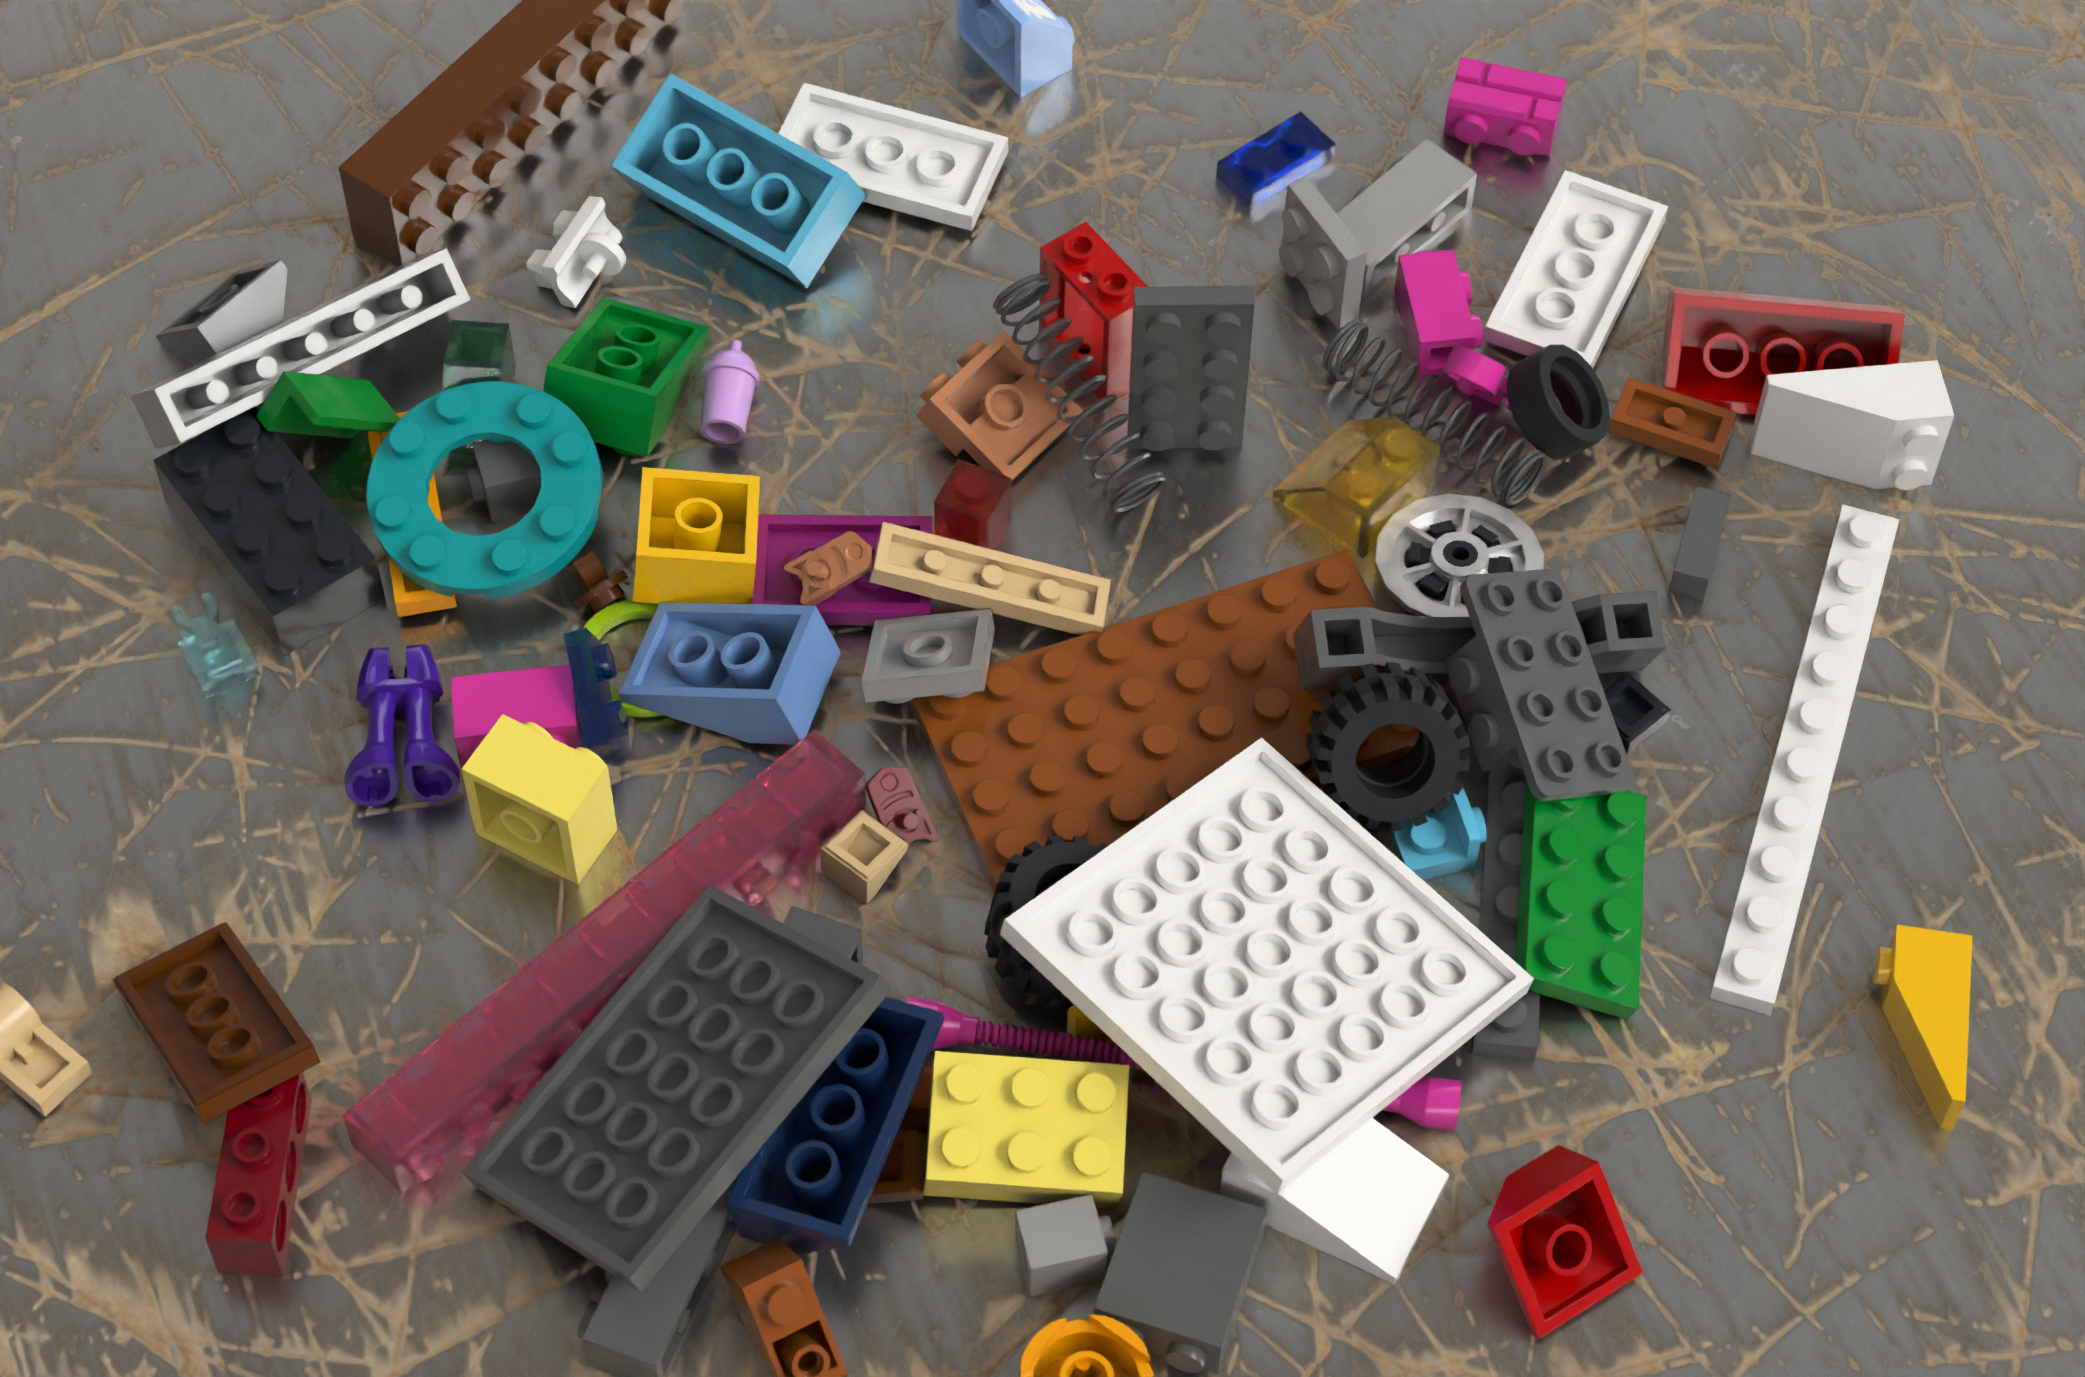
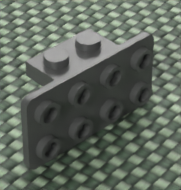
(1535, 689)

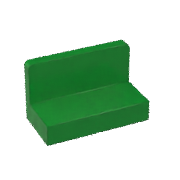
(325, 406)

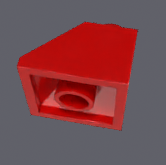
(1561, 1238)

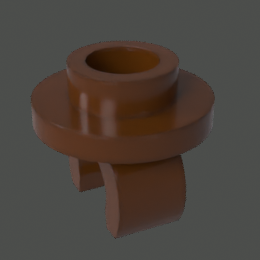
(595, 580)

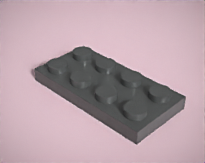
(1189, 366)

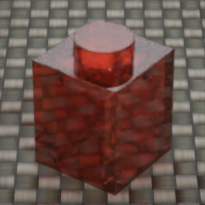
(973, 505)

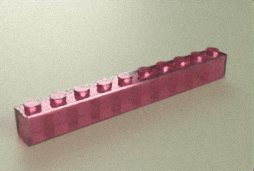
(537, 1014)

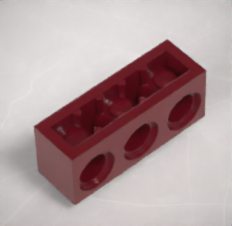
(259, 1180)

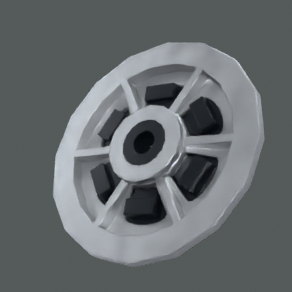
(1444, 540)

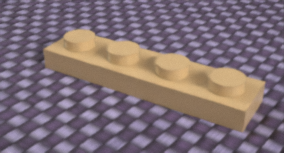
(989, 580)

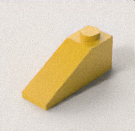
(1928, 1010)

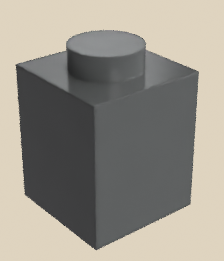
(504, 478)

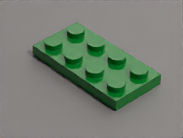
(1583, 899)

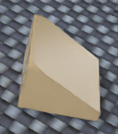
(861, 856)

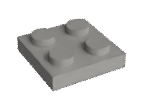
(1322, 253)
(928, 656)

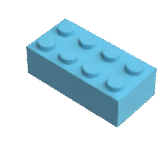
(739, 180)

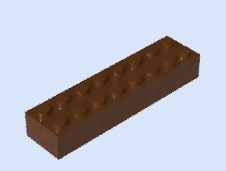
(488, 116)

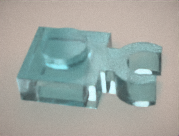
(214, 649)

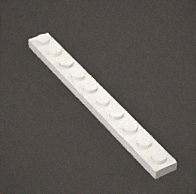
(1804, 762)

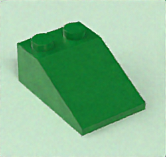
(625, 373)

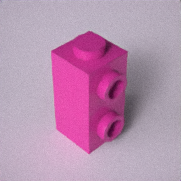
(1435, 308)

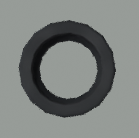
(1539, 416)

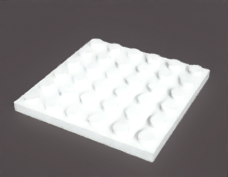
(1267, 962)

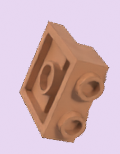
(995, 408)

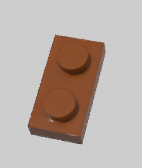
(1672, 422)

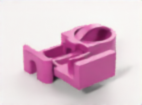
(1477, 375)

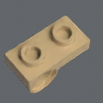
(33, 1057)

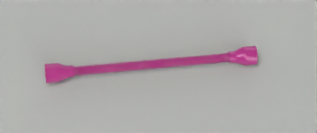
(1428, 1102)

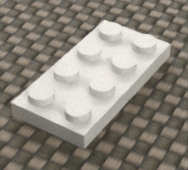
(900, 155)
(1576, 269)

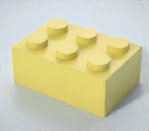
(1026, 1129)

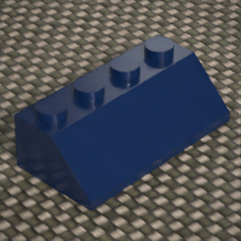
(830, 1149)

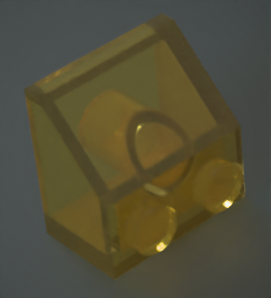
(1361, 480)

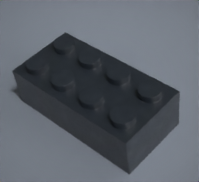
(270, 530)

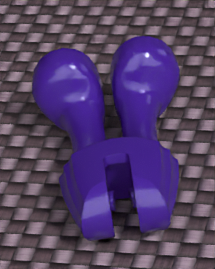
(428, 769)

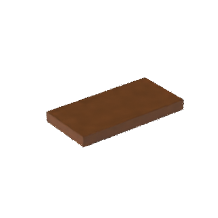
(215, 1022)

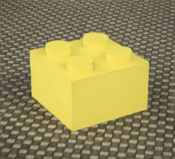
(540, 798)

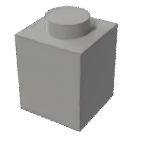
(1063, 1244)

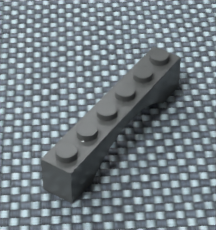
(1618, 628)

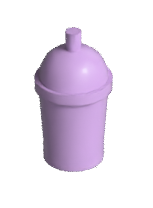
(727, 395)

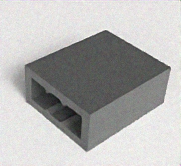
(1182, 1270)

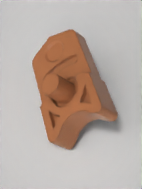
(831, 567)

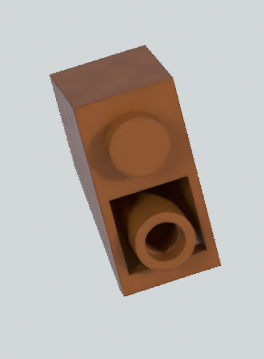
(783, 1312)

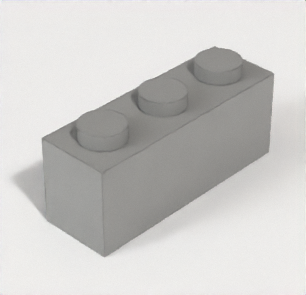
(1407, 209)

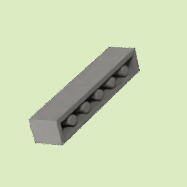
(304, 344)

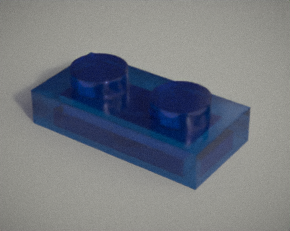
(1275, 159)
(600, 716)

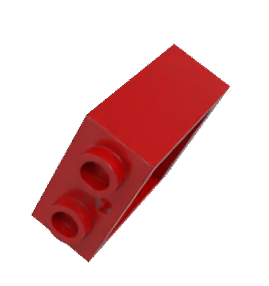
(1098, 296)

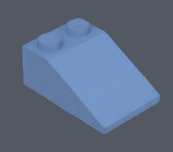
(735, 668)

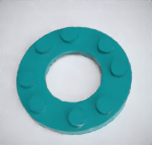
(491, 562)

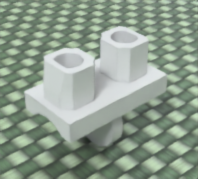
(583, 249)

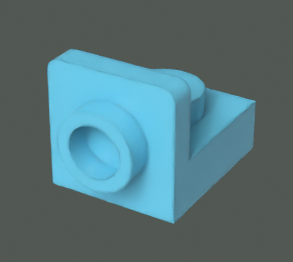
(1445, 842)

